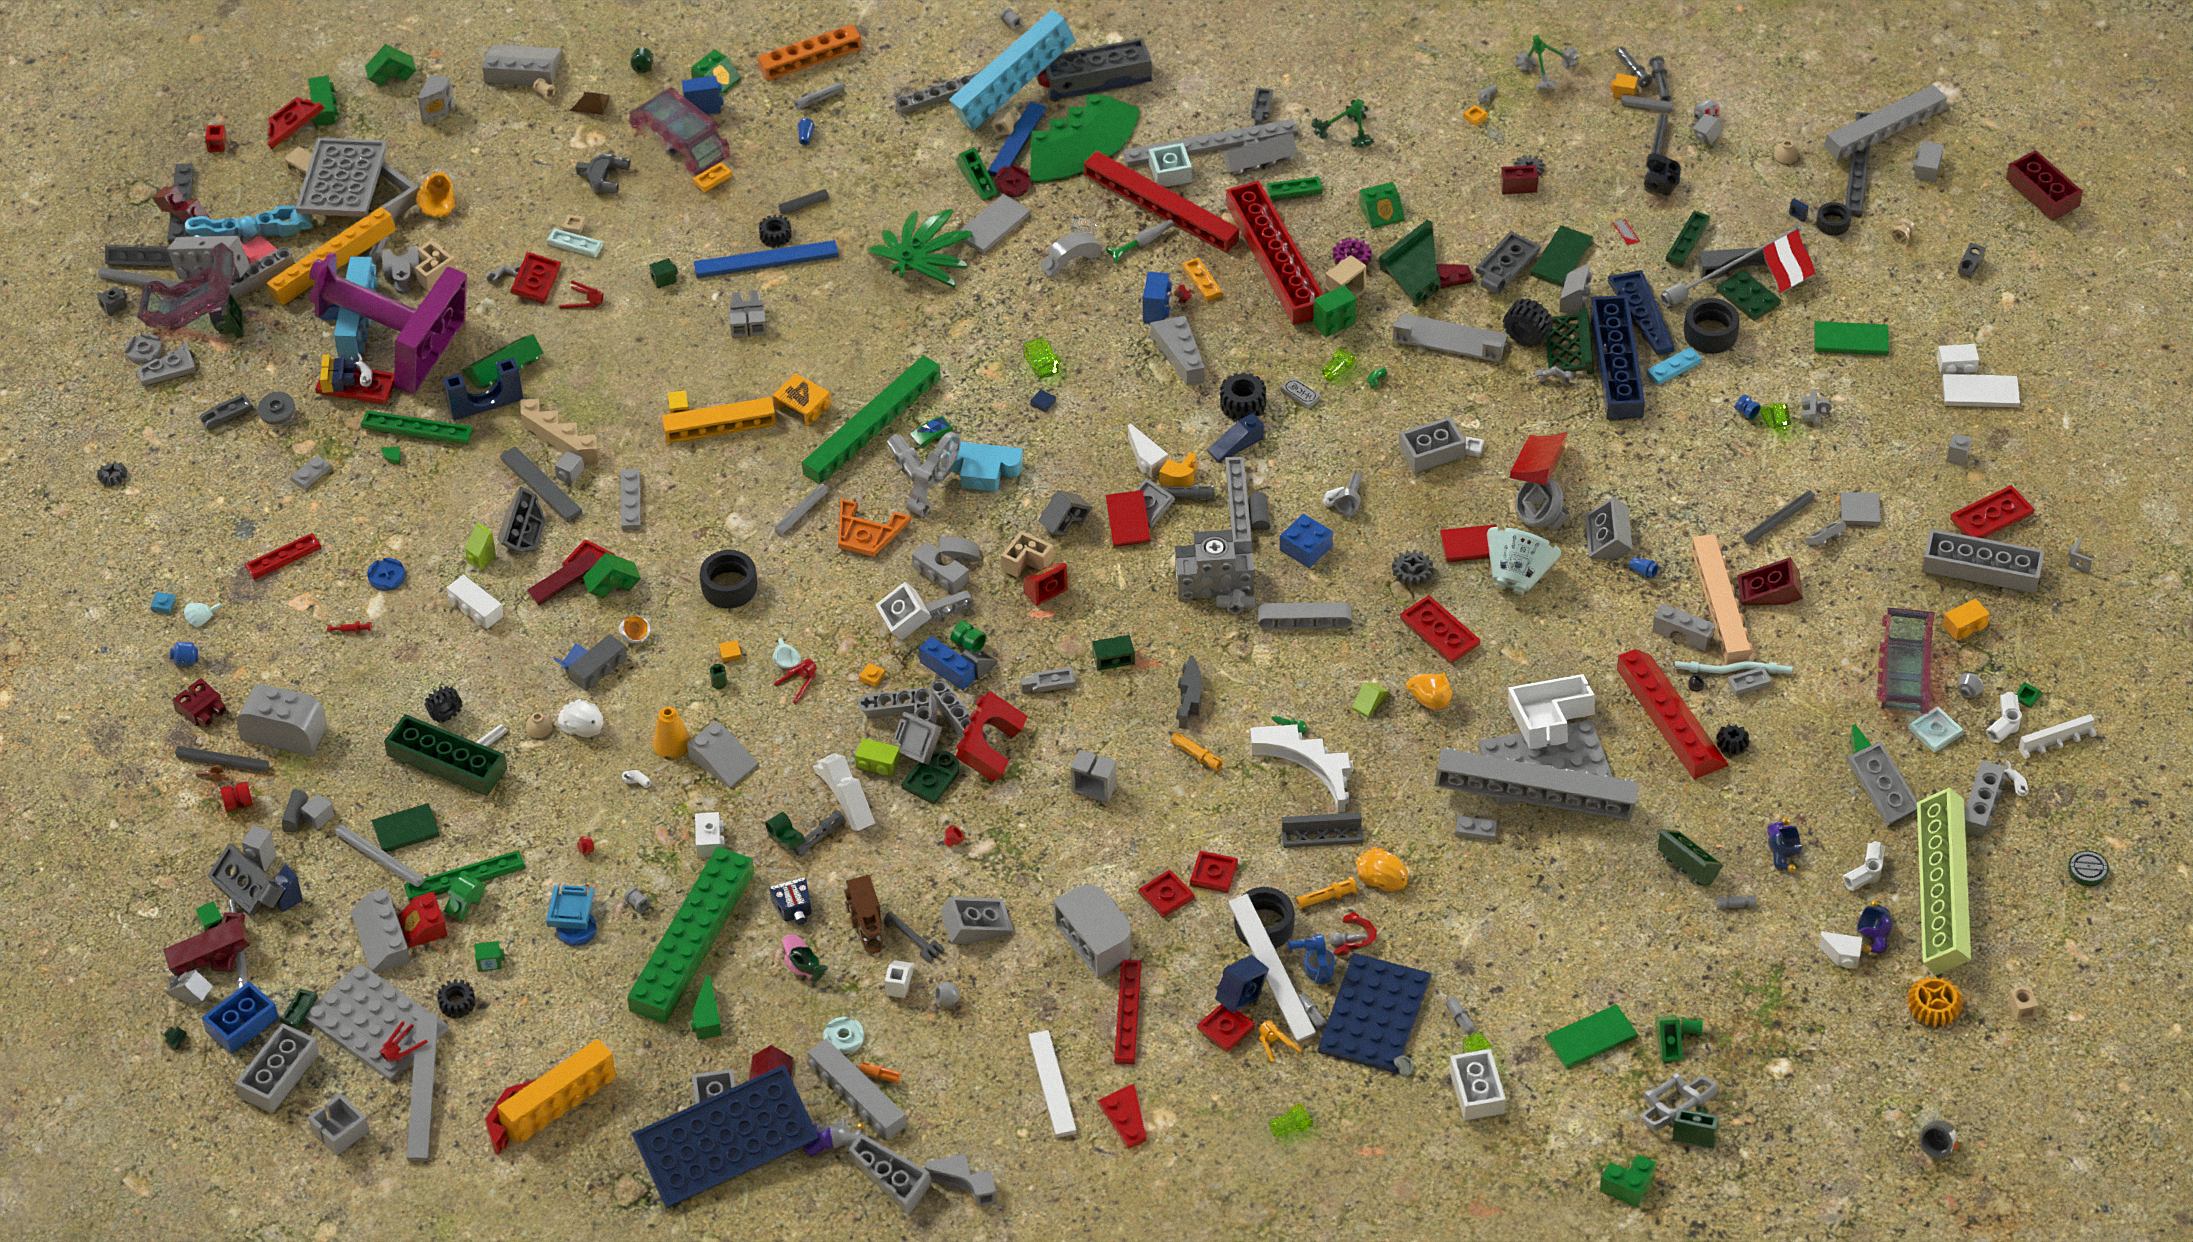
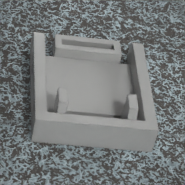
(914, 737)

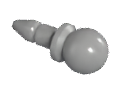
(1338, 939)

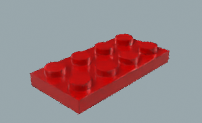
(377, 392)
(1992, 513)
(1440, 629)

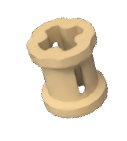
(543, 88)

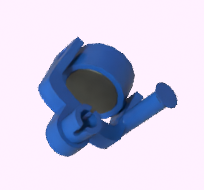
(1318, 960)

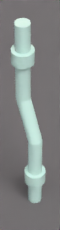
(1694, 667)

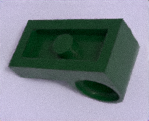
(781, 830)

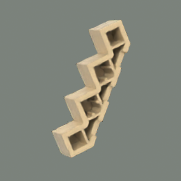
(562, 436)

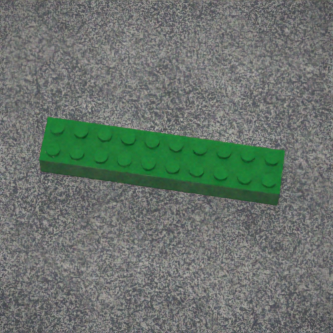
(690, 935)

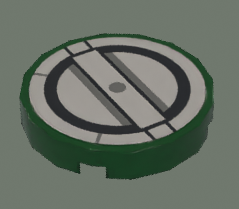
(2088, 868)

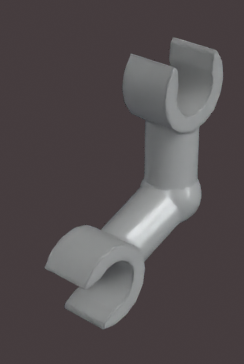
(503, 269)
(1554, 371)

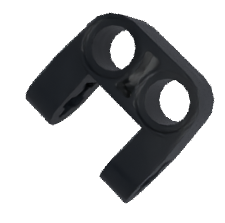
(1668, 175)

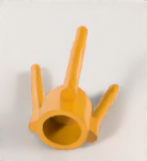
(1272, 1033)

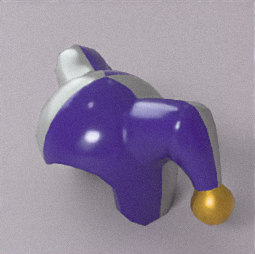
(833, 1137)

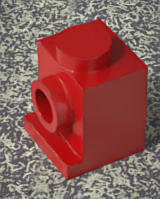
(215, 138)

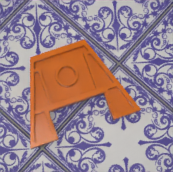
(865, 535)

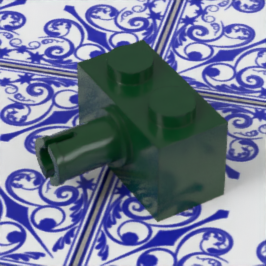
(1696, 1127)

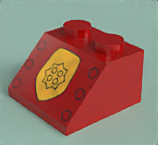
(1046, 583)
(422, 920)

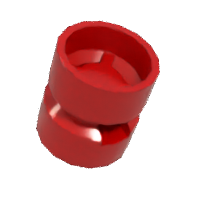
(236, 796)

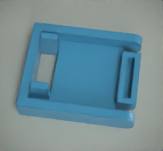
(571, 907)

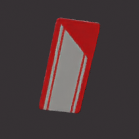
(1626, 232)

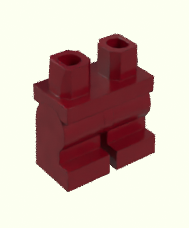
(200, 704)

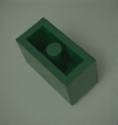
(1113, 652)

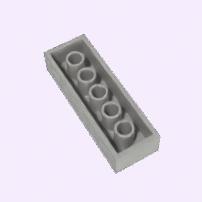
(1983, 561)

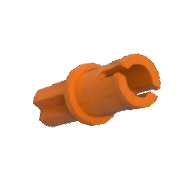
(879, 1072)

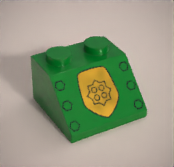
(716, 65)
(1381, 205)

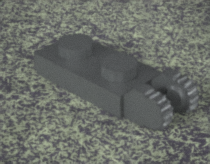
(226, 411)

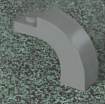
(1067, 248)

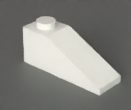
(1147, 454)

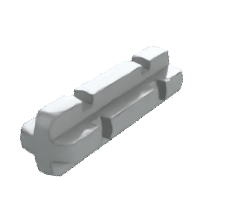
(1736, 901)

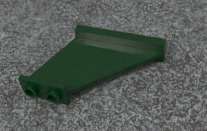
(1414, 263)

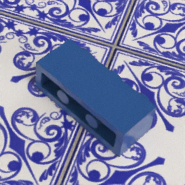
(947, 663)

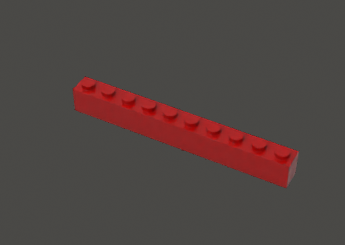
(1161, 201)

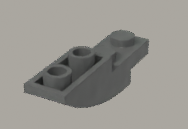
(1190, 692)

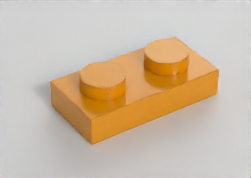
(712, 177)

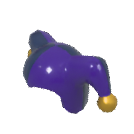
(1784, 843)
(1875, 924)

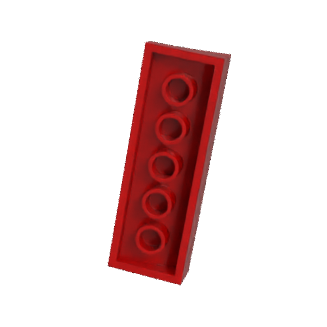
(1539, 458)

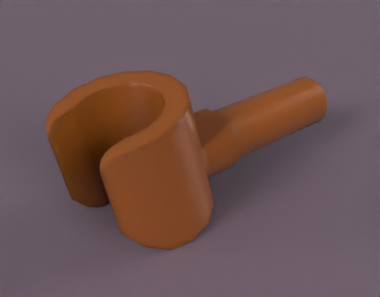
(214, 772)

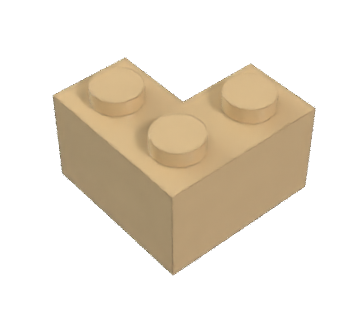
(432, 264)
(1026, 551)

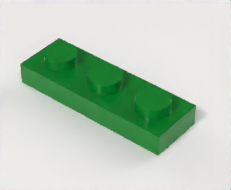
(1294, 188)

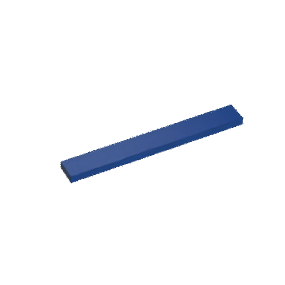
(766, 259)

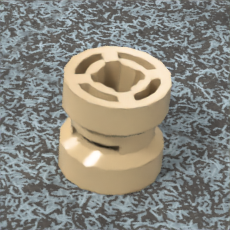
(1903, 230)

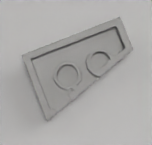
(171, 366)

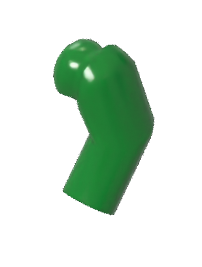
(1374, 375)

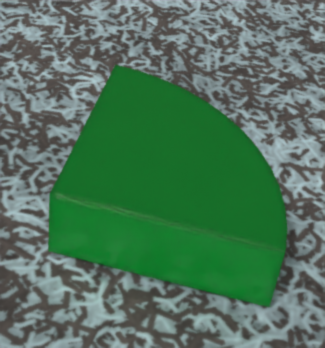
(391, 454)

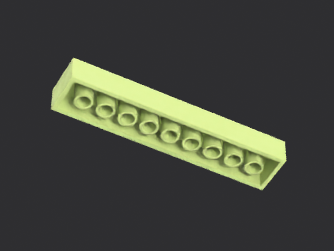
(1943, 881)

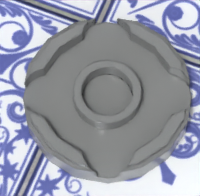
(143, 348)

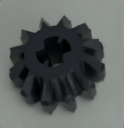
(1732, 739)

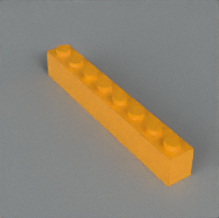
(345, 245)

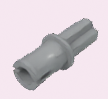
(1312, 1011)
(1460, 1015)

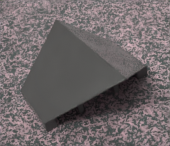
(982, 662)

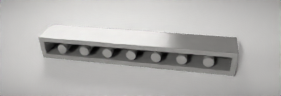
(1885, 122)

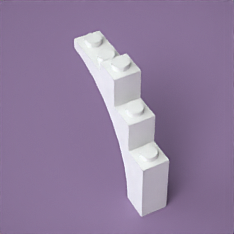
(1310, 753)

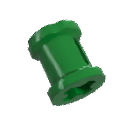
(1691, 1026)

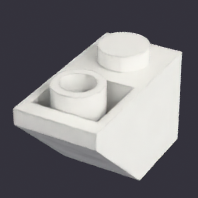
(898, 978)

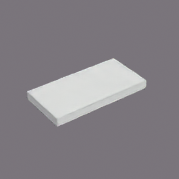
(1980, 390)

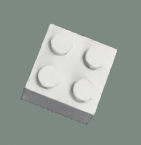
(903, 611)

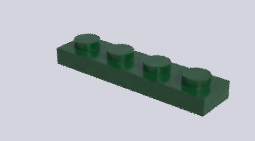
(1687, 238)

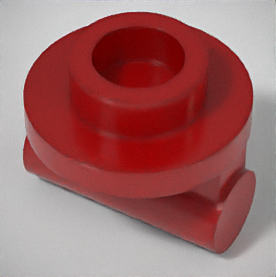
(1182, 293)

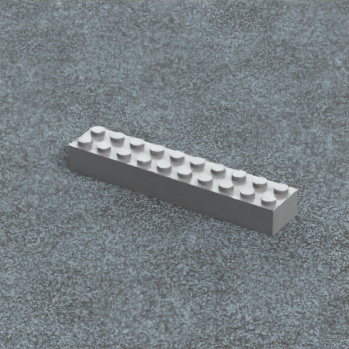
(1536, 784)

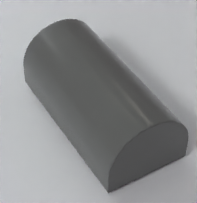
(1259, 511)
(293, 811)

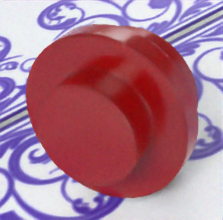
(585, 845)

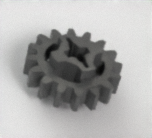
(1412, 568)

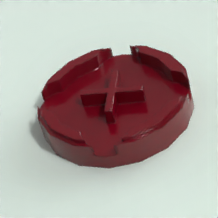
(1012, 181)

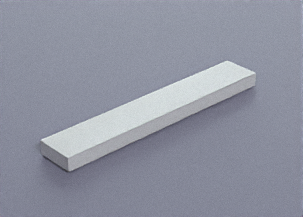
(1052, 1084)

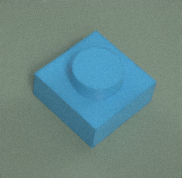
(163, 602)

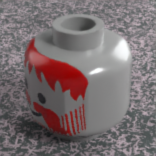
(1706, 107)

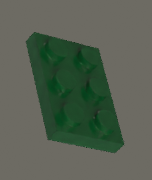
(1748, 295)

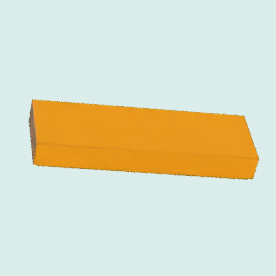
(1202, 279)

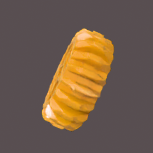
(1934, 994)

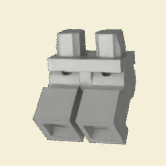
(747, 315)

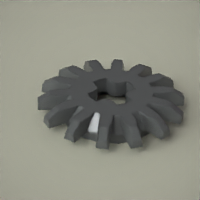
(1522, 162)

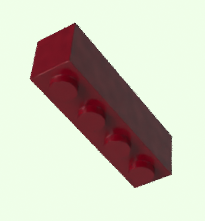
(207, 947)

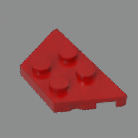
(291, 118)

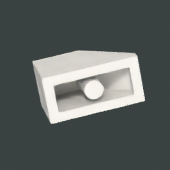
(1841, 949)

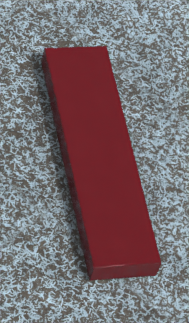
(562, 578)

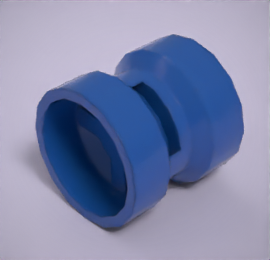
(1748, 407)

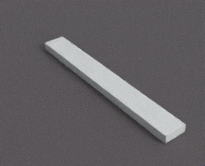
(1277, 976)

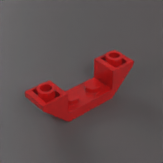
(497, 1133)

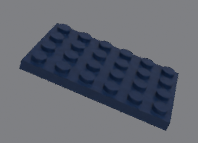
(1374, 1012)

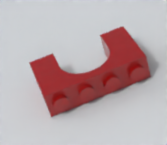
(973, 747)

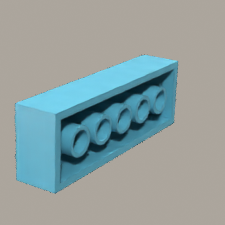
(351, 327)

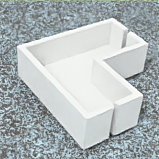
(1546, 705)

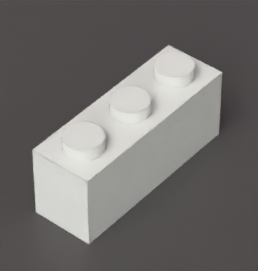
(474, 602)

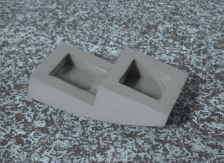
(958, 547)

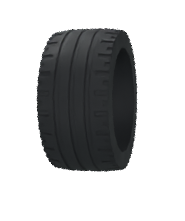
(1711, 341)
(724, 562)
(1276, 901)

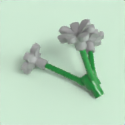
(1526, 60)

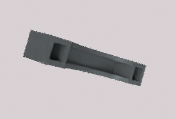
(1713, 260)

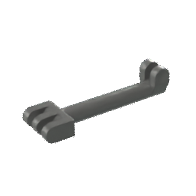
(931, 948)

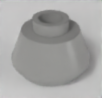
(1970, 685)

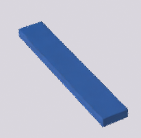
(1018, 138)

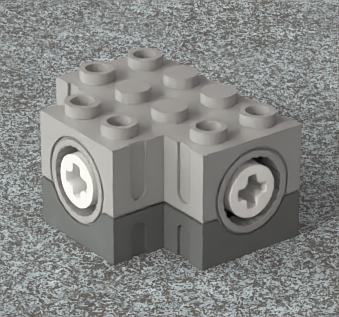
(1214, 566)

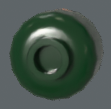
(641, 60)

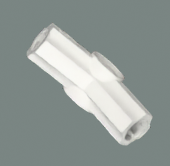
(2009, 721)
(1870, 871)

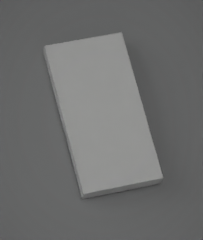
(995, 223)
(1883, 783)

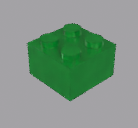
(1334, 311)

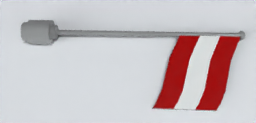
(1783, 255)

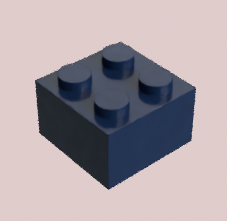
(1241, 983)

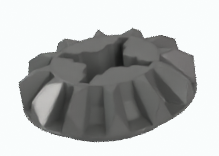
(116, 477)

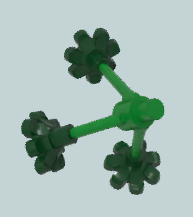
(1357, 111)

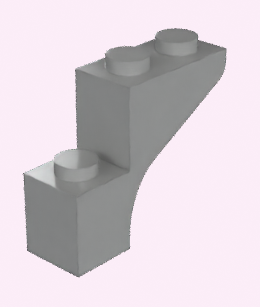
(956, 1173)

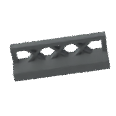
(137, 255)
(1321, 826)

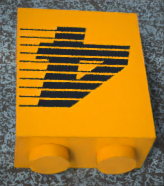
(803, 397)

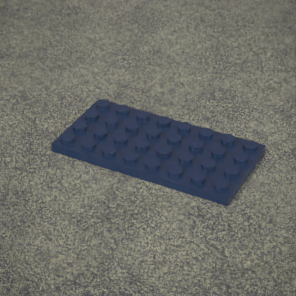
(725, 1136)

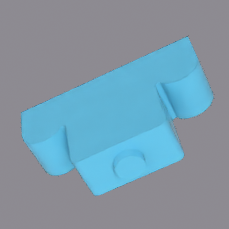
(984, 464)

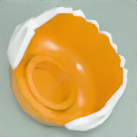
(634, 629)

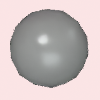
(946, 994)

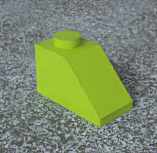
(480, 547)

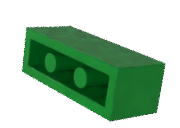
(321, 91)

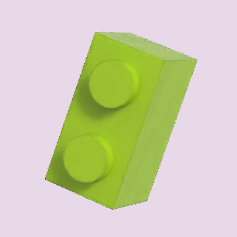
(877, 757)

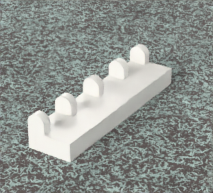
(2057, 735)

